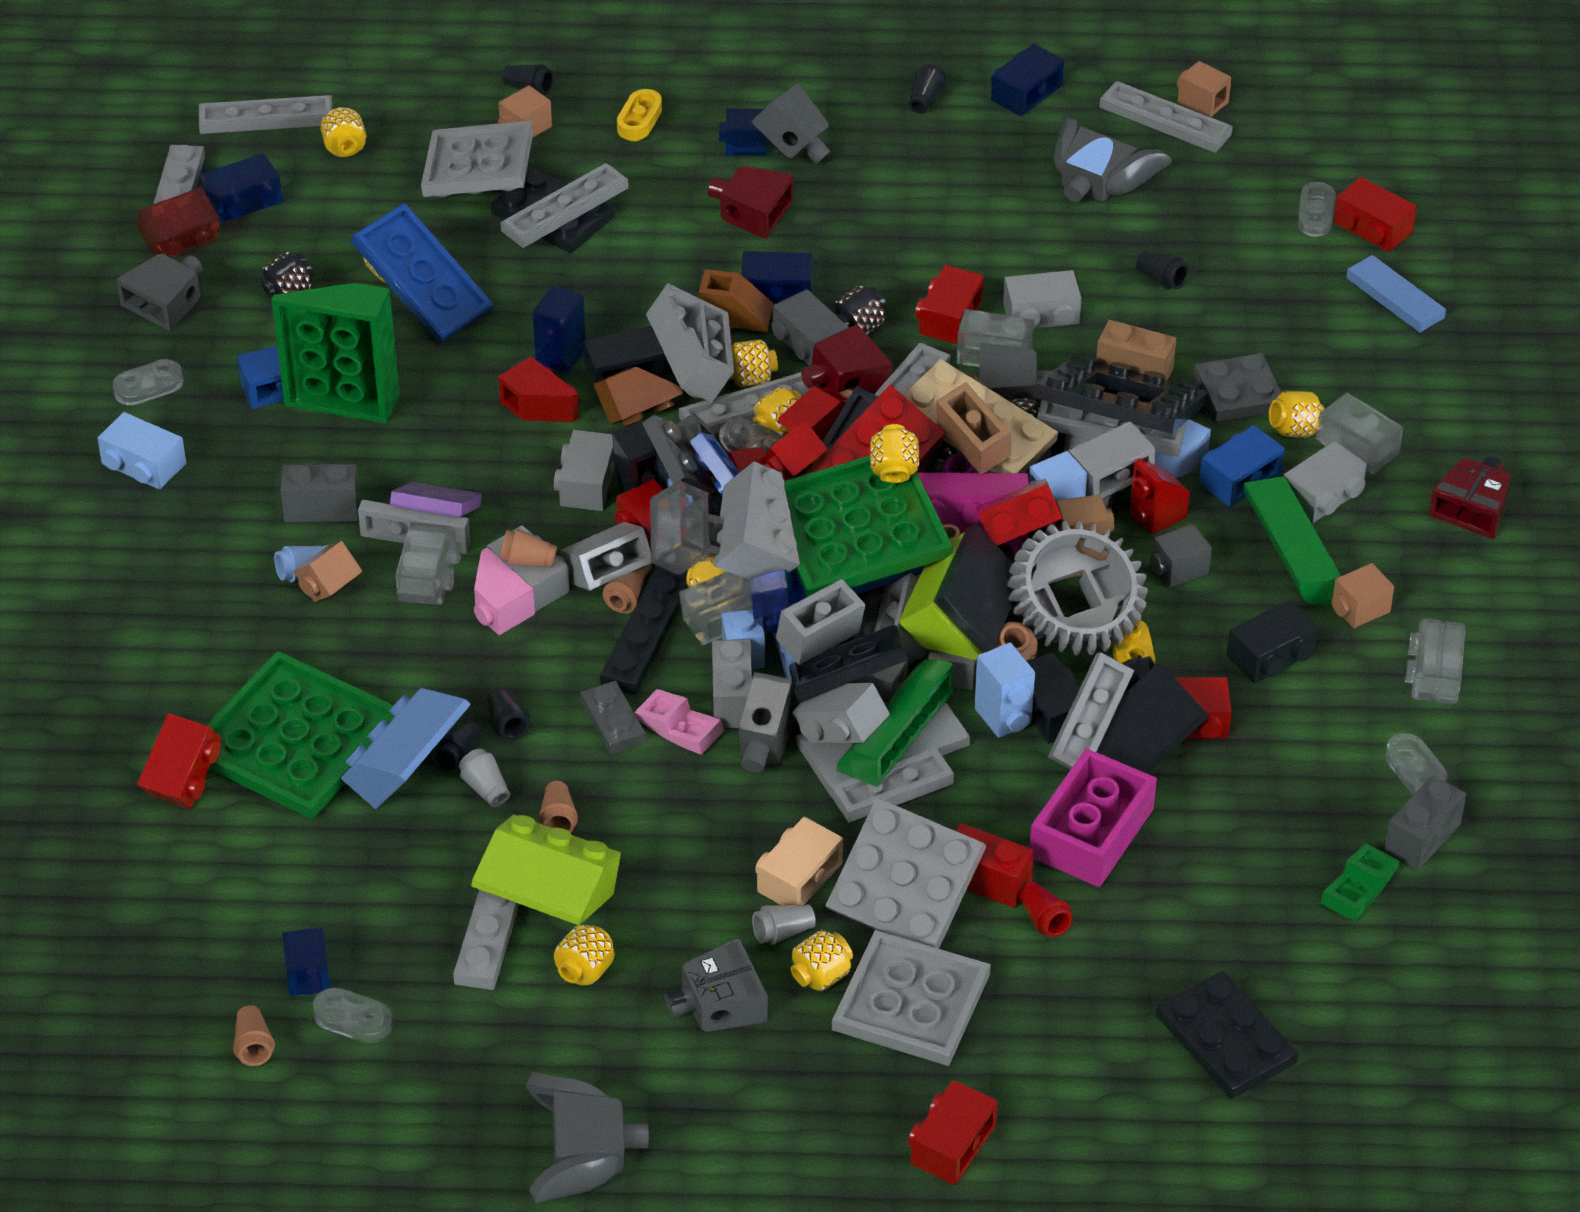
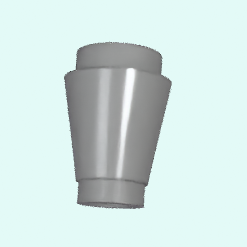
(483, 775)
(781, 922)

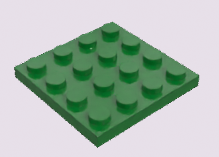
(860, 526)
(294, 732)

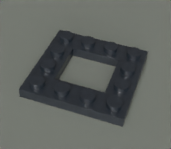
(1081, 386)

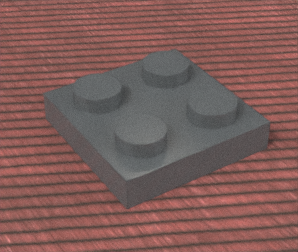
(1237, 386)
(678, 453)

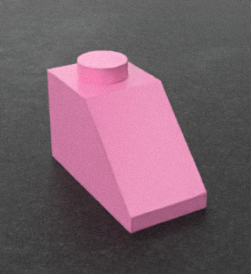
(501, 594)

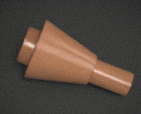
(624, 591)

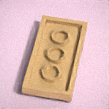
(1028, 435)

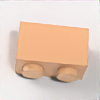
(799, 863)

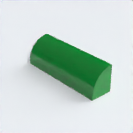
(1294, 538)
(910, 712)

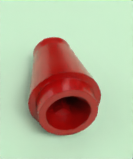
(1046, 910)

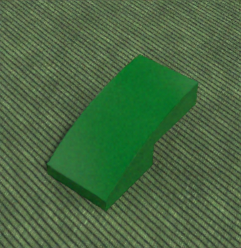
(1360, 883)

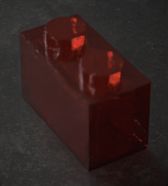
(178, 223)

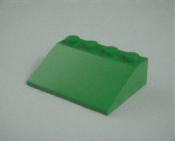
(338, 350)

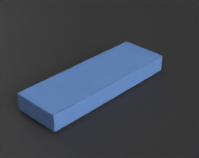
(1396, 293)

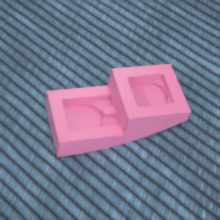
(672, 719)

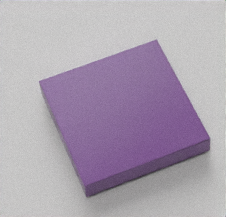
(435, 499)

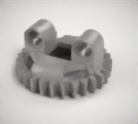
(1104, 584)

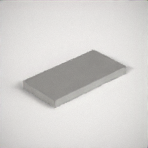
(941, 732)

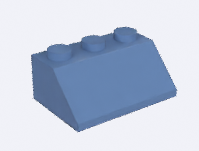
(401, 744)

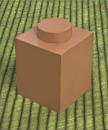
(1203, 89)
(527, 106)
(327, 571)
(1362, 595)

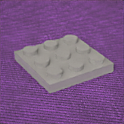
(477, 159)
(905, 875)
(911, 997)

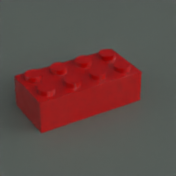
(887, 409)

